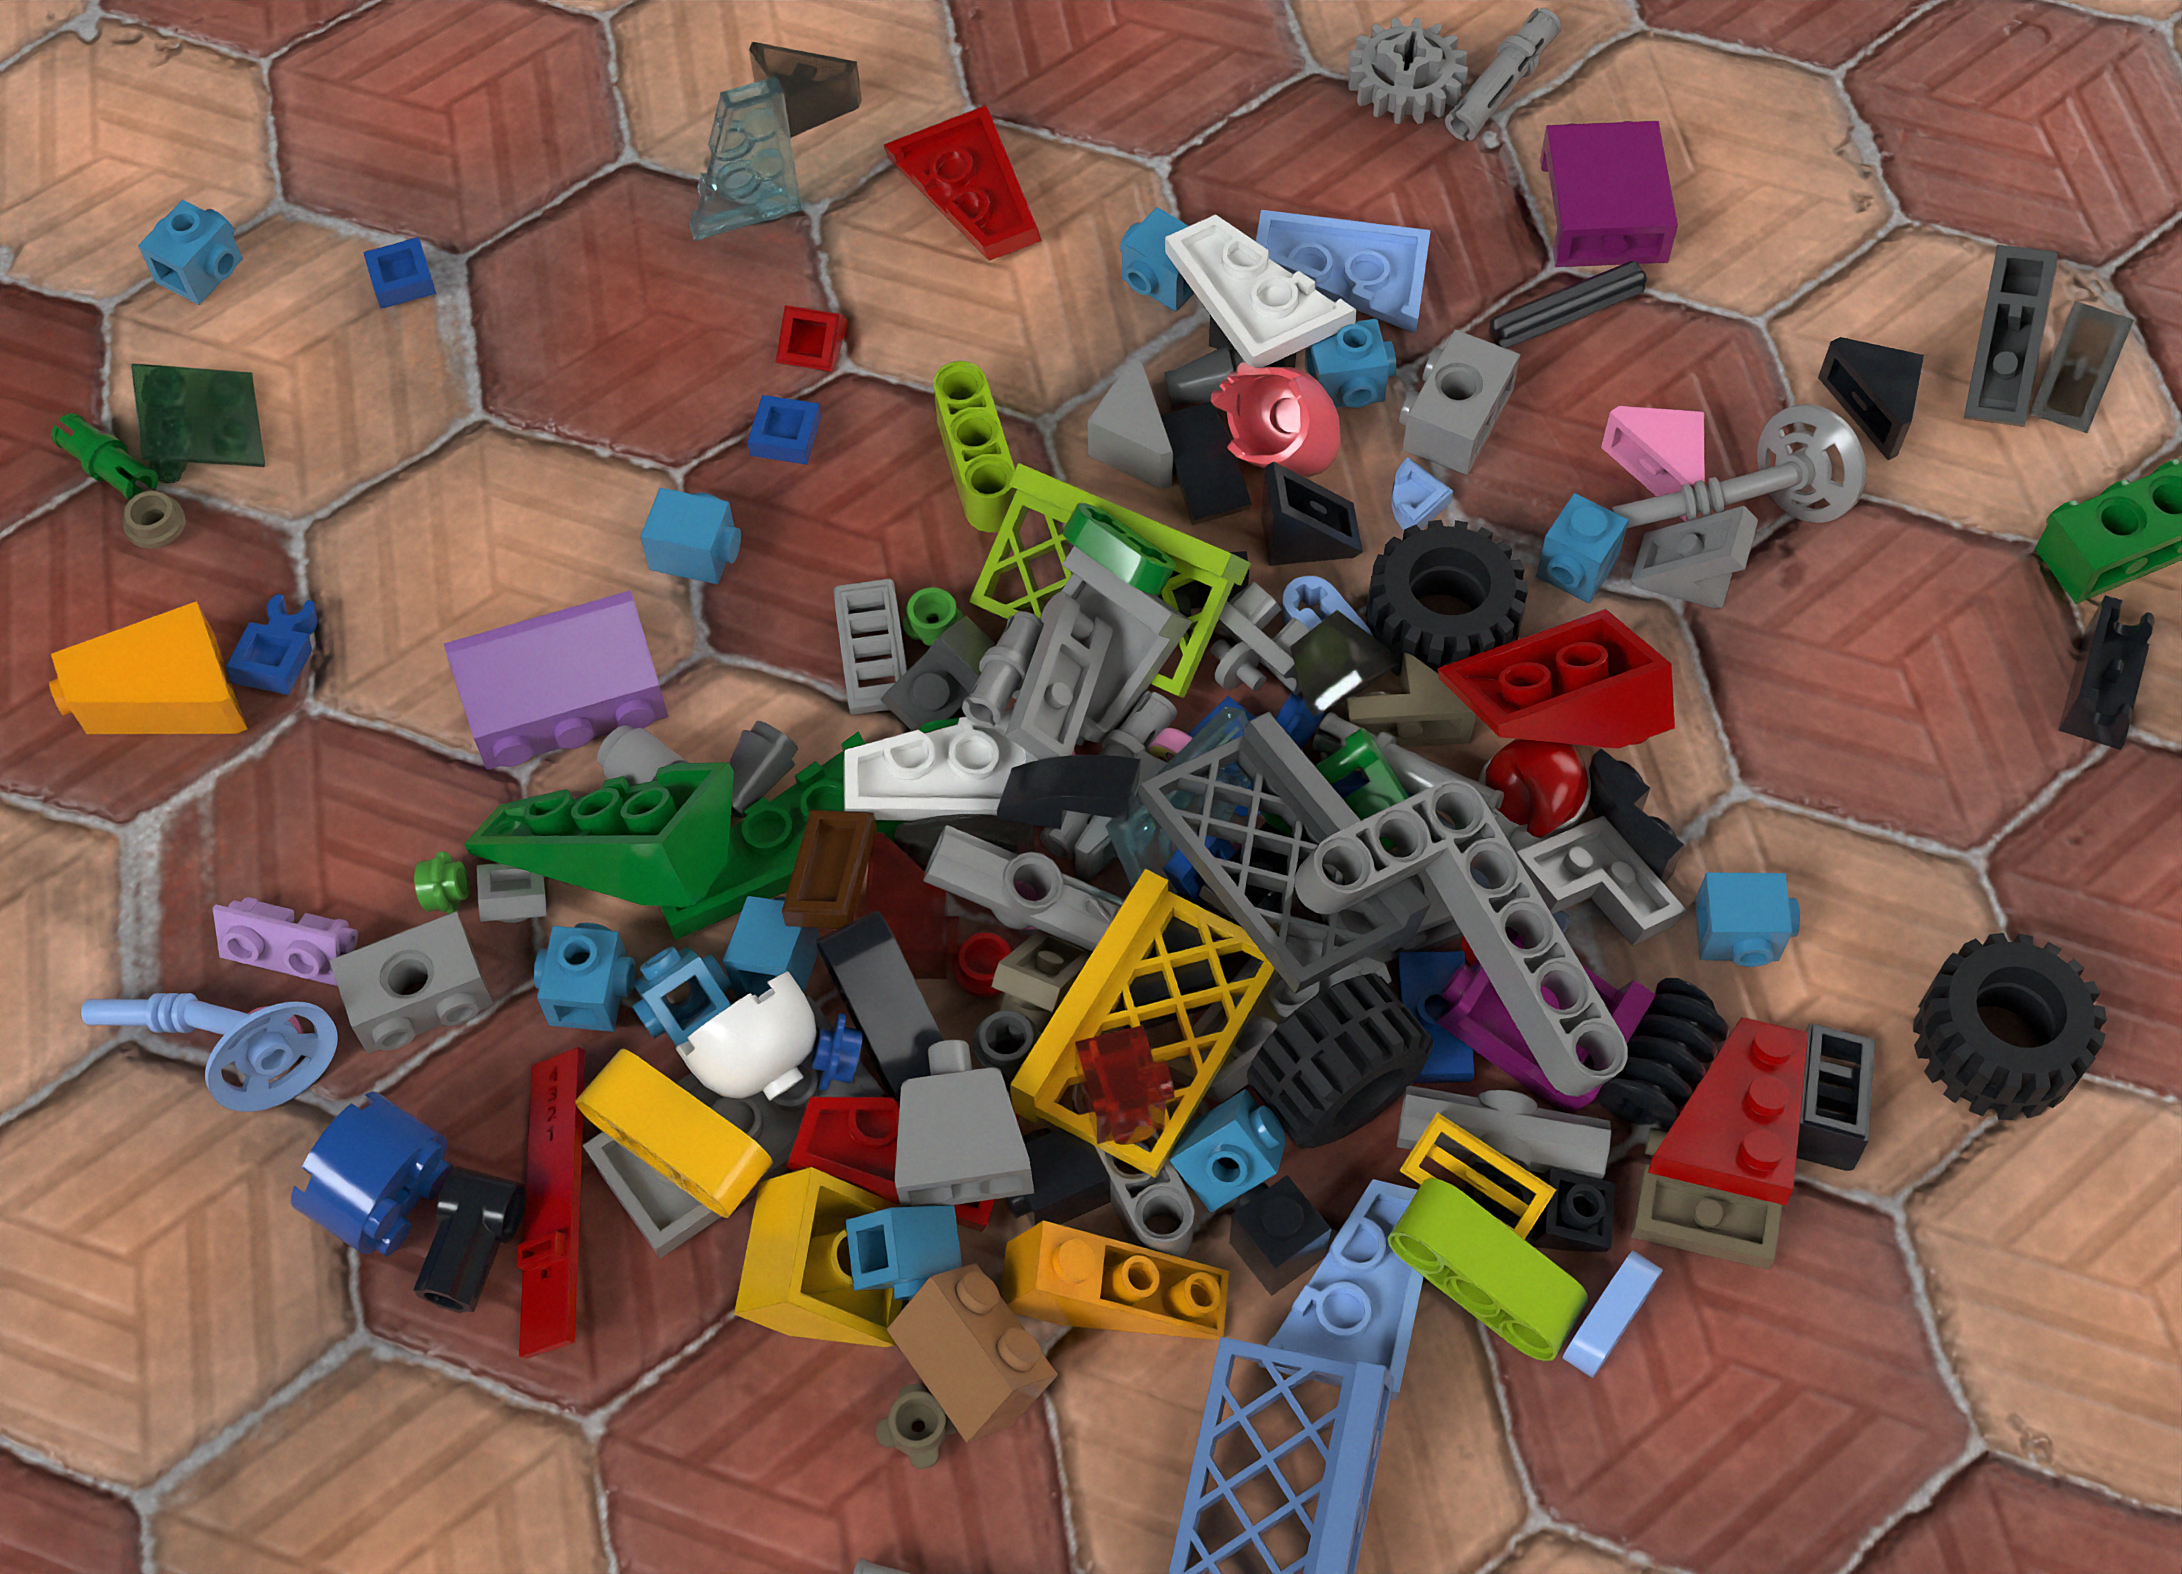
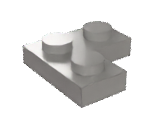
(1603, 866)

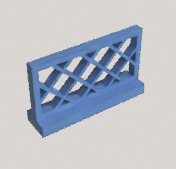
(1347, 1474)

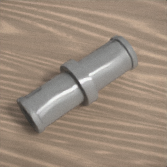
(1003, 670)

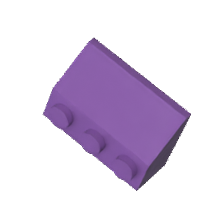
(556, 680)

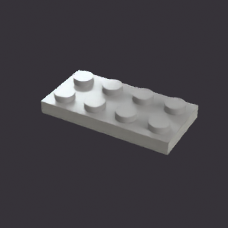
(671, 1215)

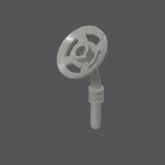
(1791, 473)

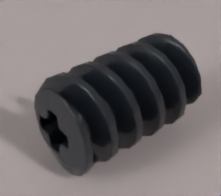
(1665, 1055)

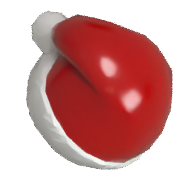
(1542, 789)

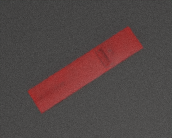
(552, 1205)

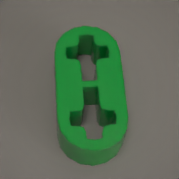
(1119, 548)

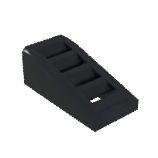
(1827, 1135)

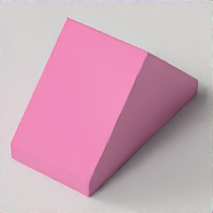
(1657, 446)

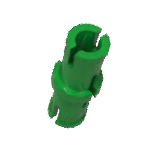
(103, 456)

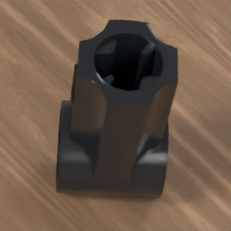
(473, 1220)

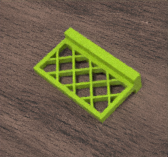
(1057, 502)

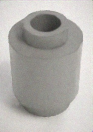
(634, 755)

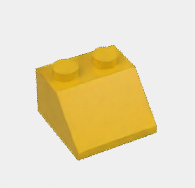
(800, 1263)

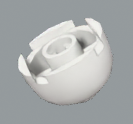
(754, 1043)

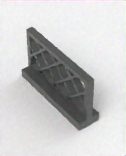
(1297, 792)

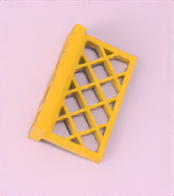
(1106, 981)

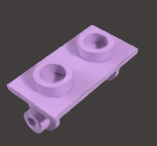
(269, 939)

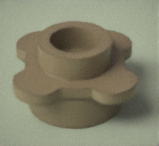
(897, 1431)

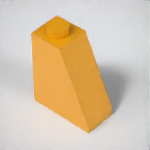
(149, 679)

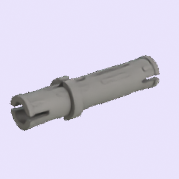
(1515, 59)
(1141, 727)
(1411, 769)

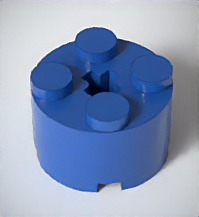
(372, 1174)

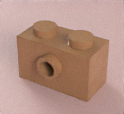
(971, 1352)

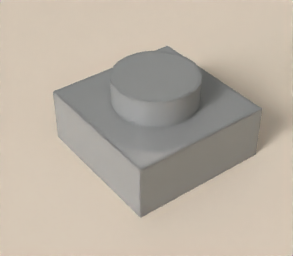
(509, 893)

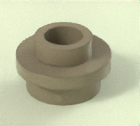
(147, 509)

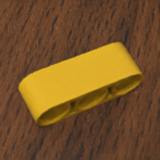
(674, 1133)

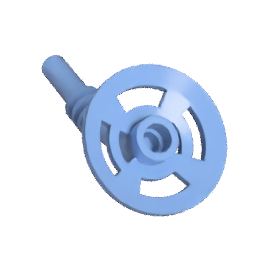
(257, 1043)

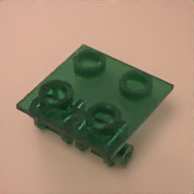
(195, 418)

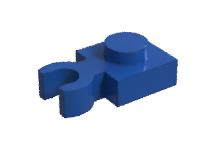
(274, 653)

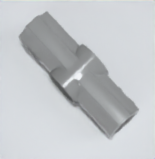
(986, 877)
(1513, 1127)

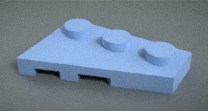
(1362, 263)
(1360, 1295)

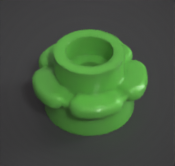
(930, 604)
(441, 883)

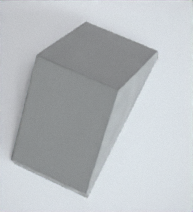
(1129, 430)

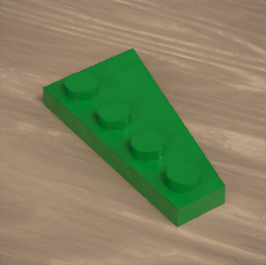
(767, 845)

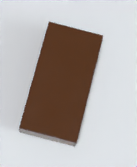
(829, 869)

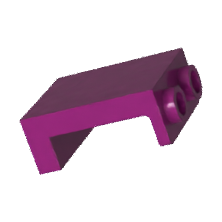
(1609, 193)
(1484, 1024)

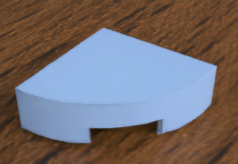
(1417, 496)

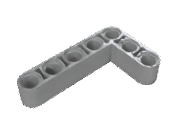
(1482, 920)

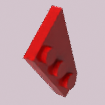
(969, 181)
(1742, 1117)
(859, 1146)

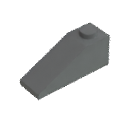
(2011, 335)

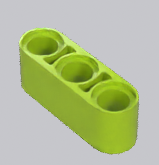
(970, 419)
(1488, 1269)

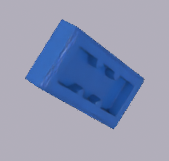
(1419, 987)

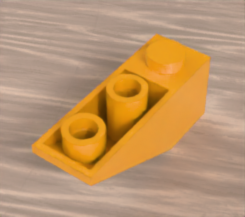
(1111, 1285)

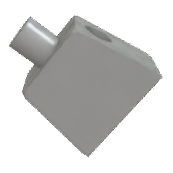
(958, 1134)

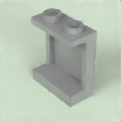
(1140, 643)

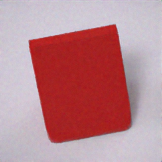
(810, 338)

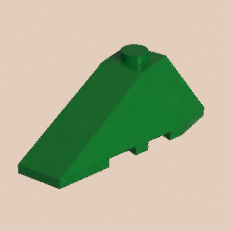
(631, 842)

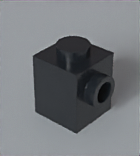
(1065, 1177)
(1278, 1233)

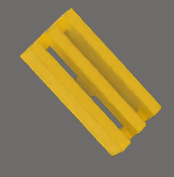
(1426, 1147)

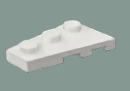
(1252, 297)
(932, 772)

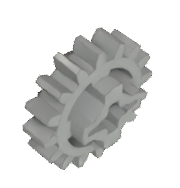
(1433, 75)

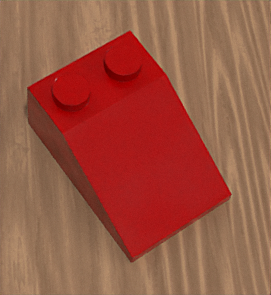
(1570, 685)

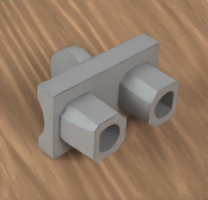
(1243, 622)

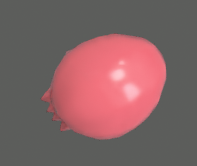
(1279, 418)

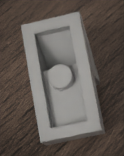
(1696, 557)

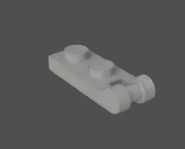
(1059, 679)

